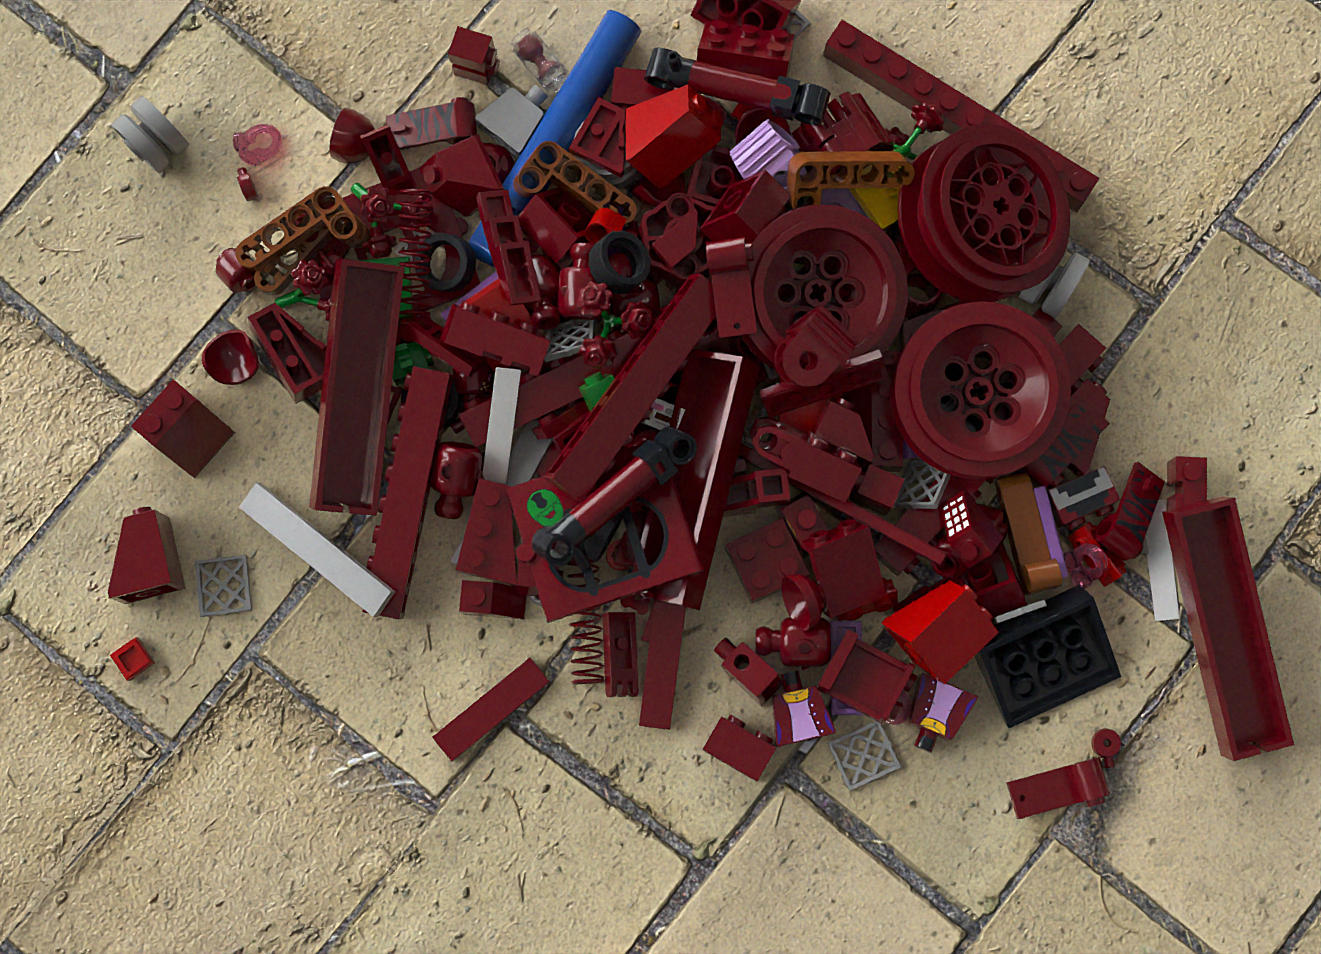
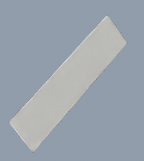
(501, 424)
(1161, 568)

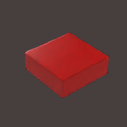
(132, 659)

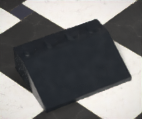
(1047, 656)

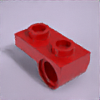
(606, 218)

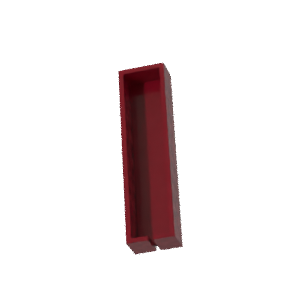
(356, 387)
(716, 402)
(1228, 628)

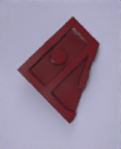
(602, 137)

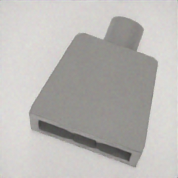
(513, 118)

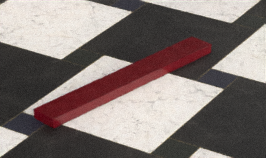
(853, 511)

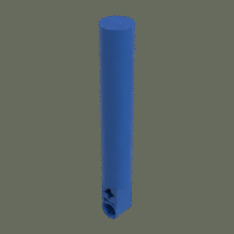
(570, 107)

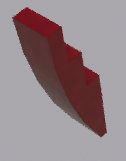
(507, 248)

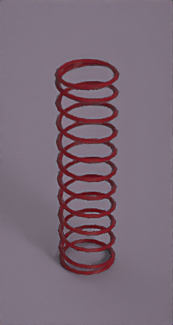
(426, 193)
(585, 636)

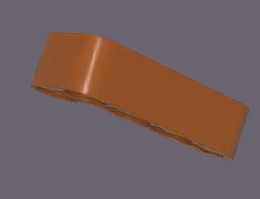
(849, 175)
(580, 190)
(295, 235)
(306, 252)
(1026, 535)

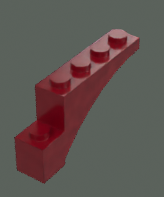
(748, 493)

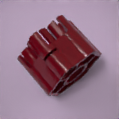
(852, 130)
(660, 220)

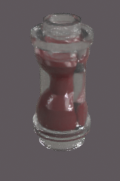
(531, 49)

